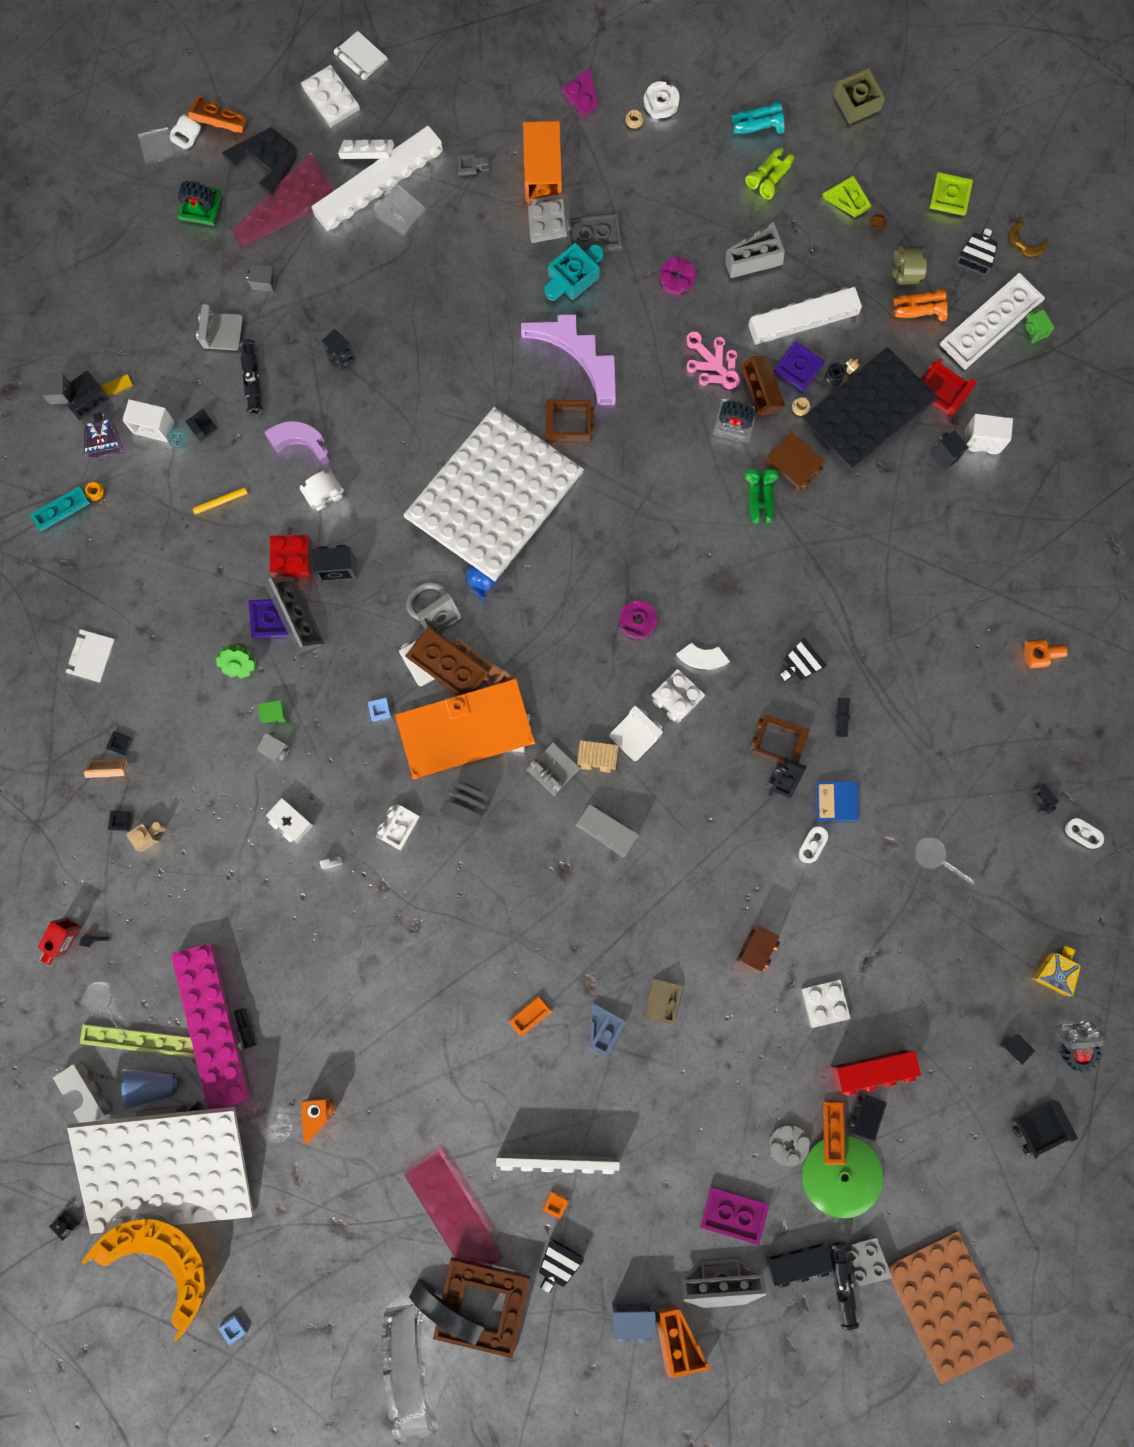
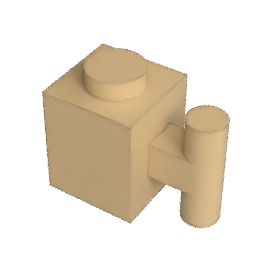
(144, 836)

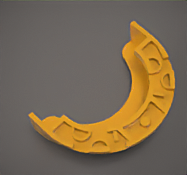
(168, 1245)

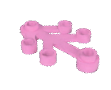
(713, 363)

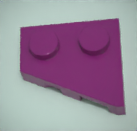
(582, 93)

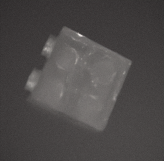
(397, 209)

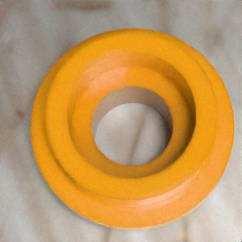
(92, 486)

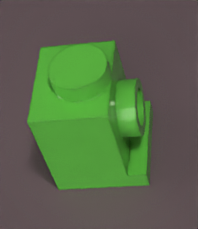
(1039, 325)

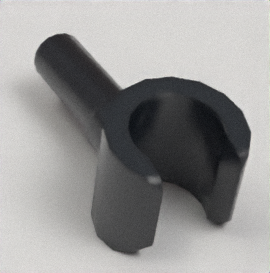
(86, 940)

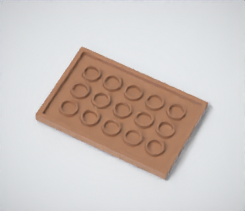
(949, 1307)

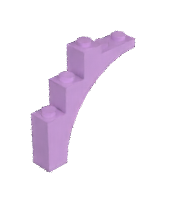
(582, 347)

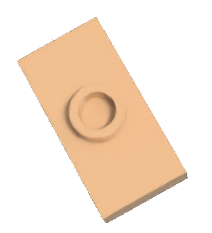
(106, 768)

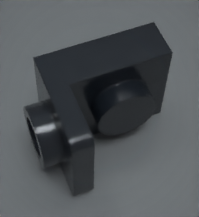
(1045, 796)

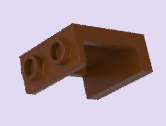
(795, 461)

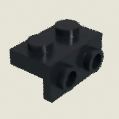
(787, 777)

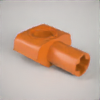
(1046, 652)

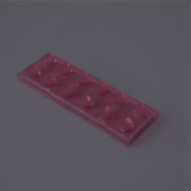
(452, 1212)

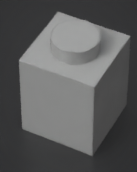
(273, 748)

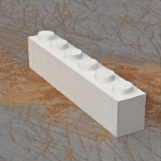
(804, 315)

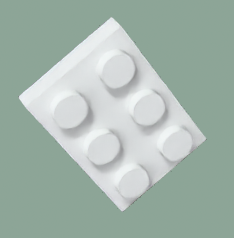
(330, 96)

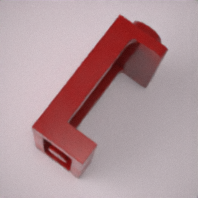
(948, 387)

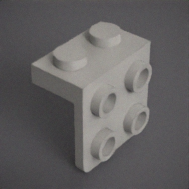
(218, 329)

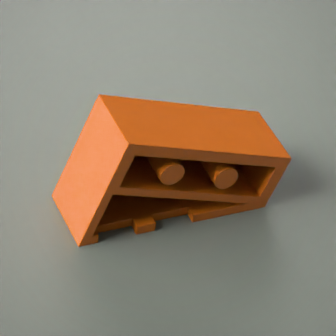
(678, 1345)

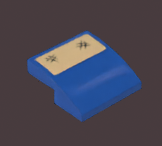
(837, 801)

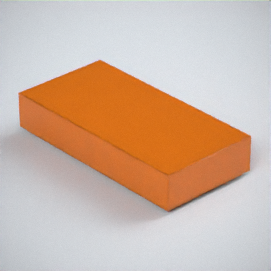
(530, 1016)

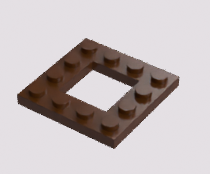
(511, 1283)

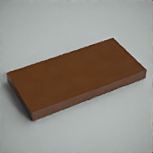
(446, 662)

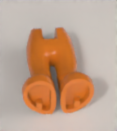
(913, 310)

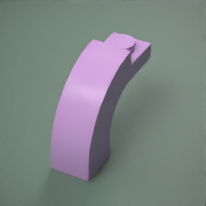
(292, 433)

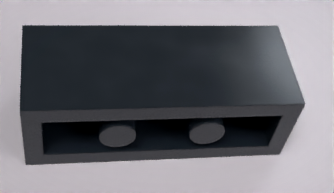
(799, 1265)

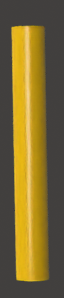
(220, 500)

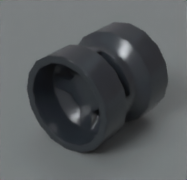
(832, 378)

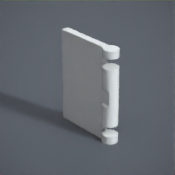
(360, 55)
(90, 656)

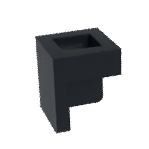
(201, 425)
(1017, 1049)

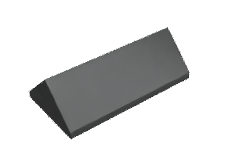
(294, 613)

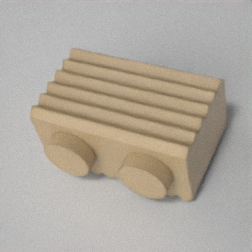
(597, 756)

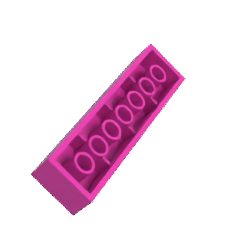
(210, 1026)

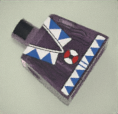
(101, 438)

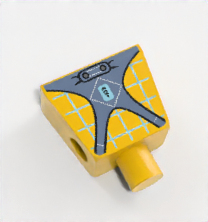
(1059, 972)

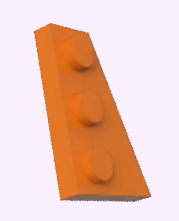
(209, 113)

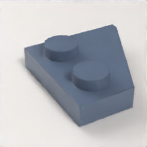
(604, 1030)

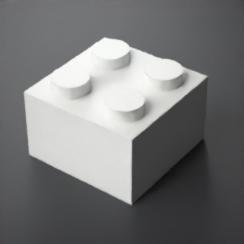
(148, 419)
(988, 433)

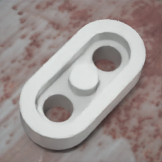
(1083, 833)
(813, 845)

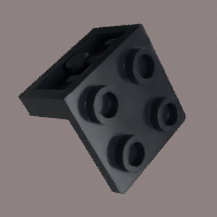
(85, 395)

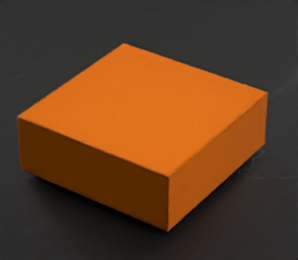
(555, 1204)

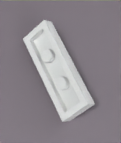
(365, 149)

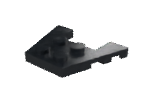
(270, 151)

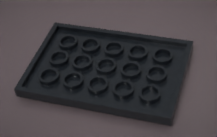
(870, 408)

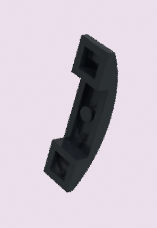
(444, 1315)

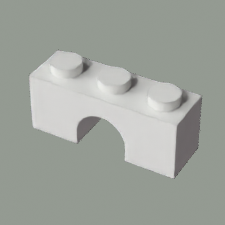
(76, 1078)

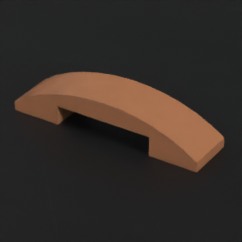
(495, 675)

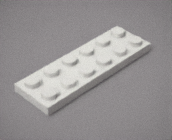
(992, 321)
(550, 1162)

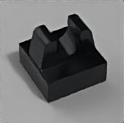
(64, 1225)

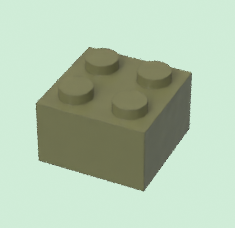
(859, 96)

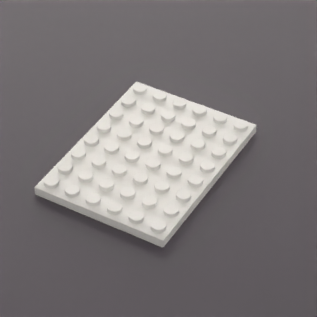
(493, 493)
(161, 1168)

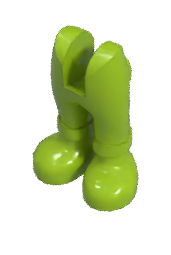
(767, 188)

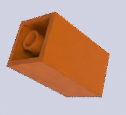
(542, 159)

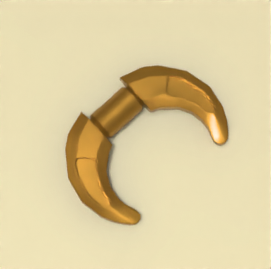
(1014, 239)

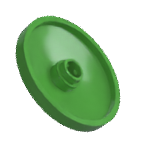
(839, 1197)

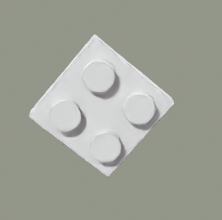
(825, 1003)

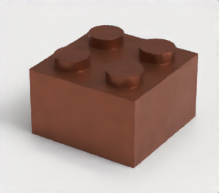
(758, 949)

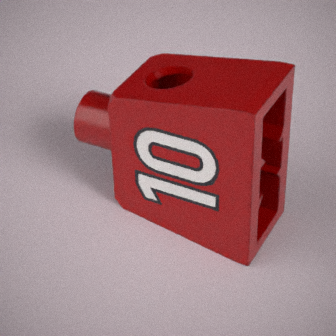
(58, 939)

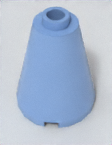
(145, 1086)

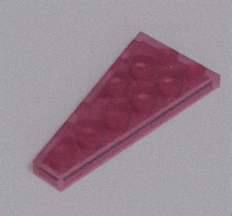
(291, 201)

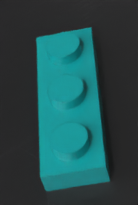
(60, 508)

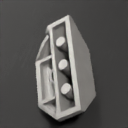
(723, 1283)

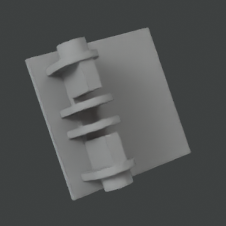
(553, 769)
(867, 1262)

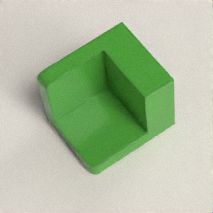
(272, 712)

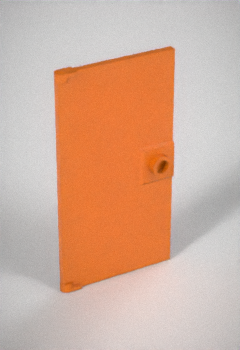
(464, 729)

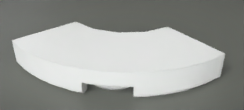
(702, 658)

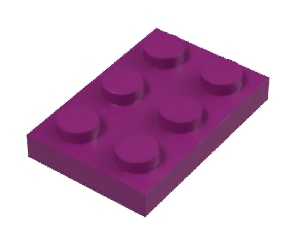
(734, 1215)

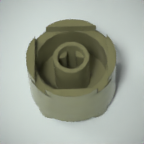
(909, 265)

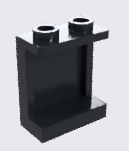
(1043, 1129)

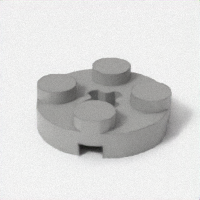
(800, 1142)

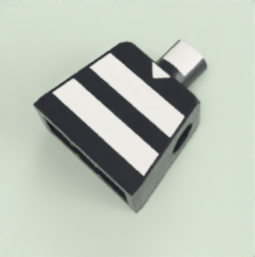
(978, 253)
(801, 663)
(558, 1265)

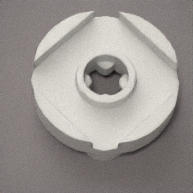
(659, 109)

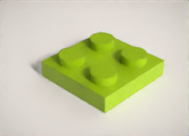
(951, 194)

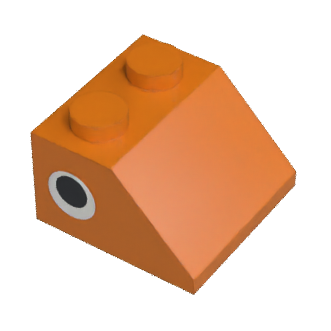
(315, 1115)

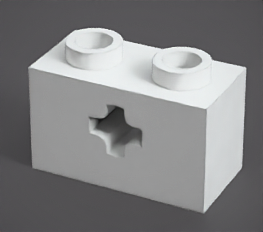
(299, 825)

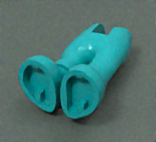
(752, 121)

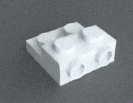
(677, 696)

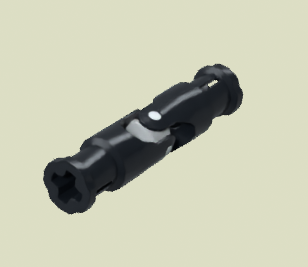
(250, 368)
(843, 1283)

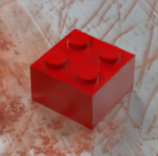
(290, 556)

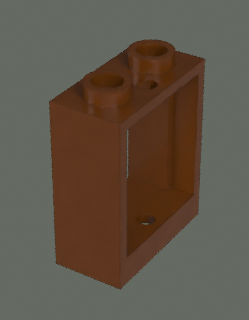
(568, 405)
(799, 744)

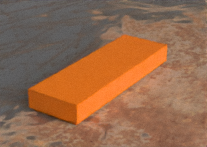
(834, 1133)

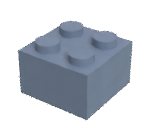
(633, 1321)

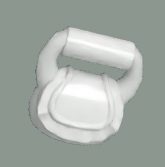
(188, 128)

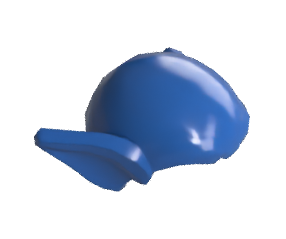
(478, 581)

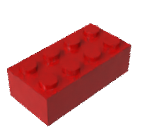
(875, 1071)

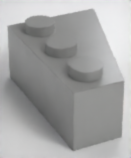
(756, 253)
(607, 830)

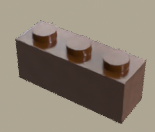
(763, 385)

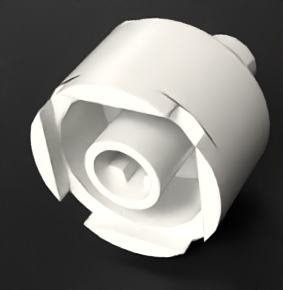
(322, 489)

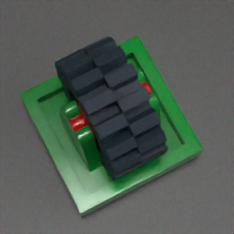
(198, 203)

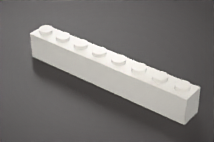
(377, 178)

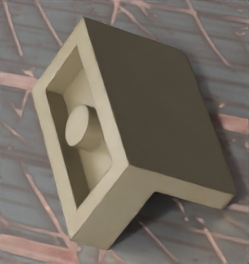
(663, 1001)

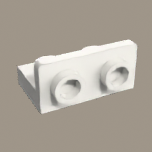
(397, 826)

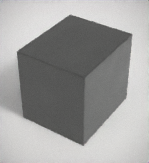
(56, 388)

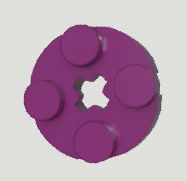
(681, 266)
(632, 610)

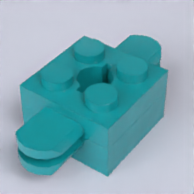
(569, 265)

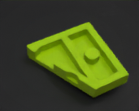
(848, 197)

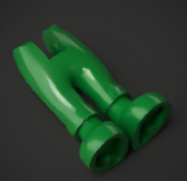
(755, 504)

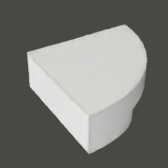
(328, 863)

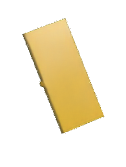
(117, 385)

